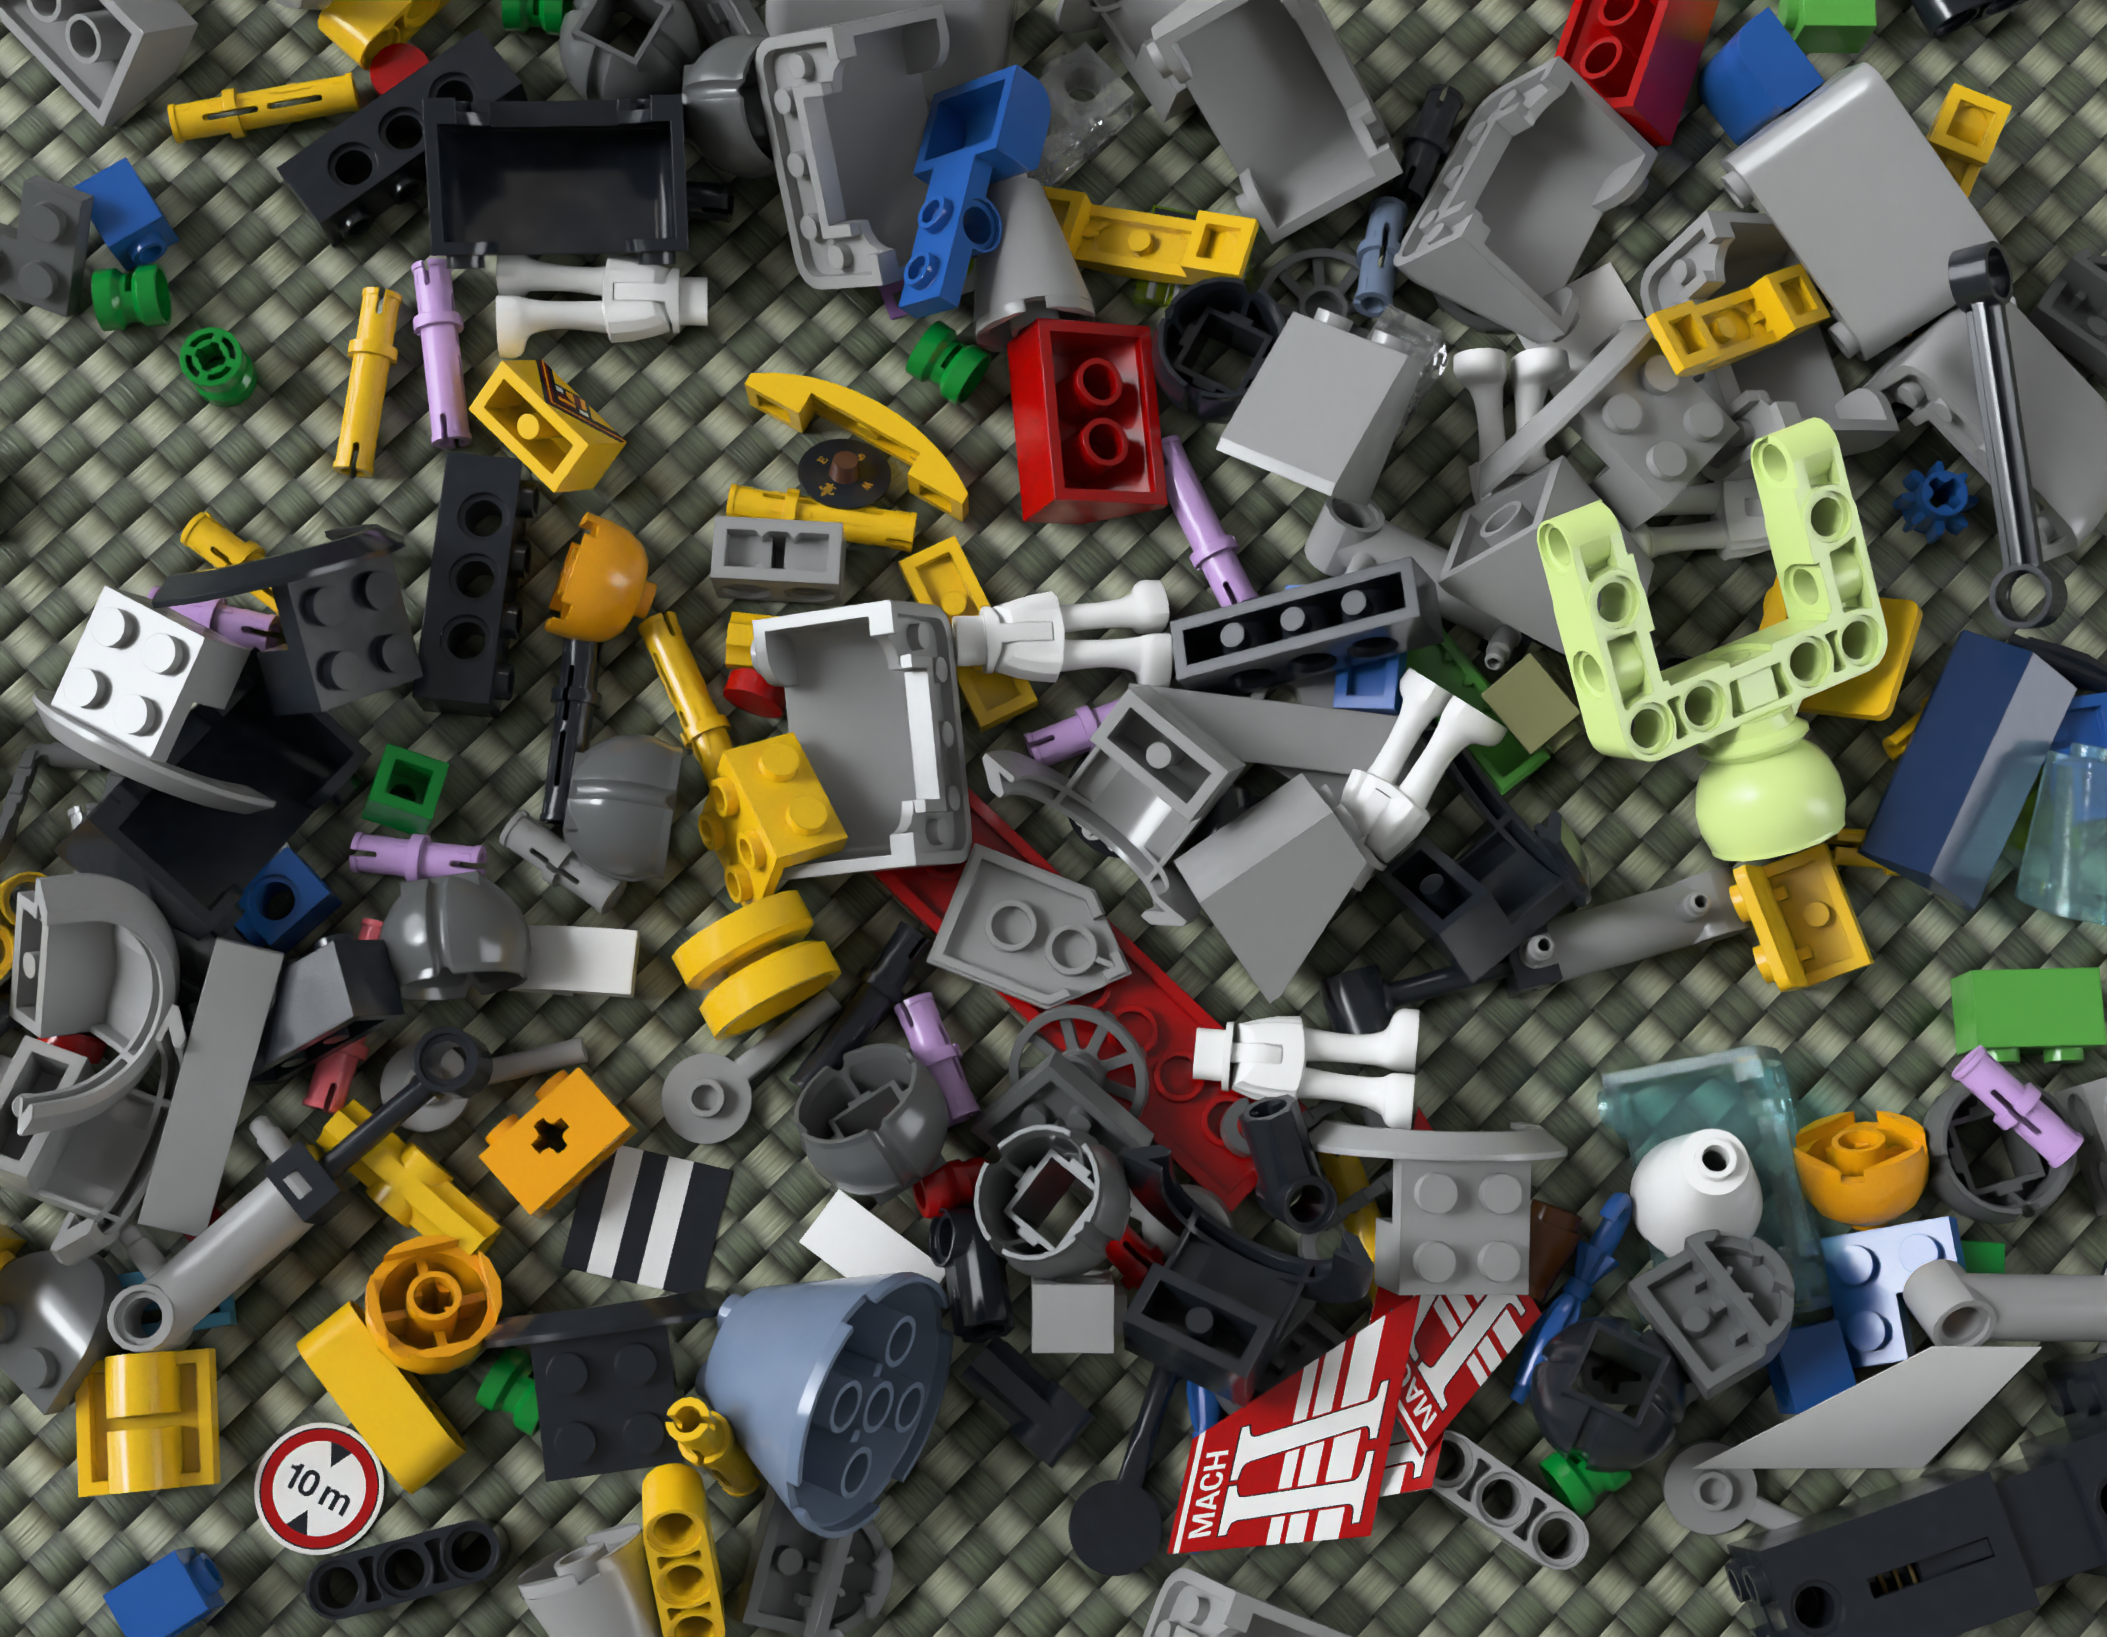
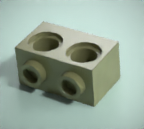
(1538, 703)

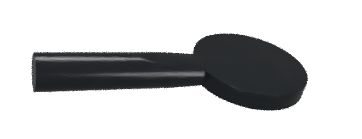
(1116, 1521)

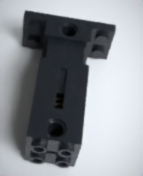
(1948, 1544)

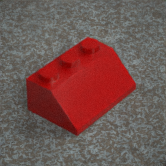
(1639, 56)
(1085, 421)

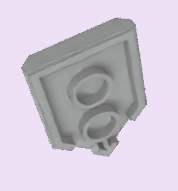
(1026, 932)

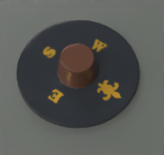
(844, 474)

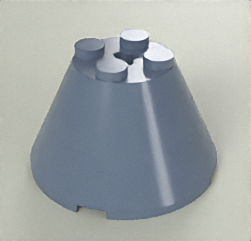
(831, 1388)

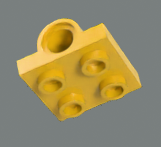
(148, 1423)

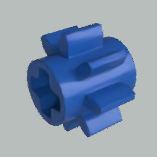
(1945, 487)

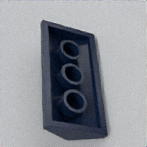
(1968, 768)

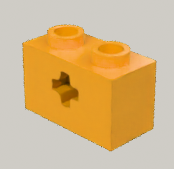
(546, 1177)

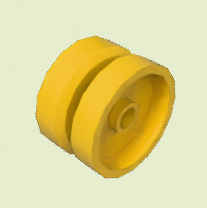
(756, 964)

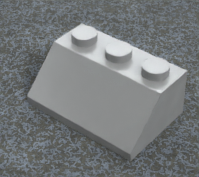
(103, 49)

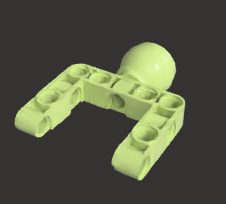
(1763, 781)

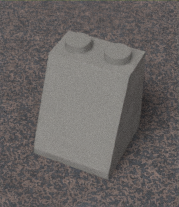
(1325, 406)
(1497, 554)
(1276, 878)

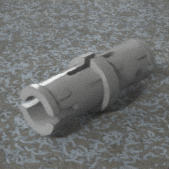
(560, 862)

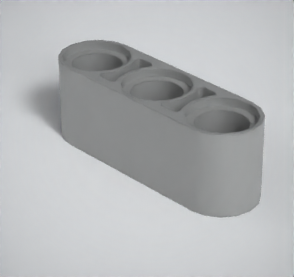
(1526, 1513)

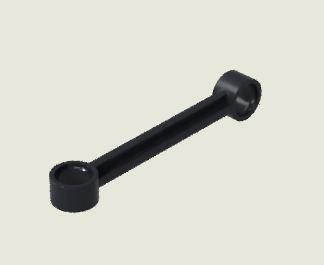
(1981, 288)

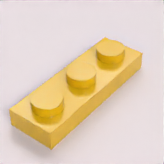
(946, 579)

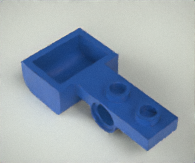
(1756, 77)
(970, 140)

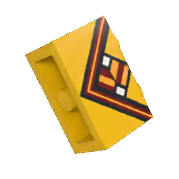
(547, 425)

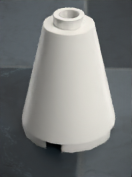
(1695, 1187)

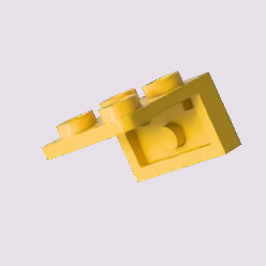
(1871, 693)
(767, 816)
(1800, 919)

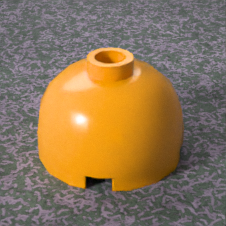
(601, 583)
(1862, 1169)
(432, 1304)

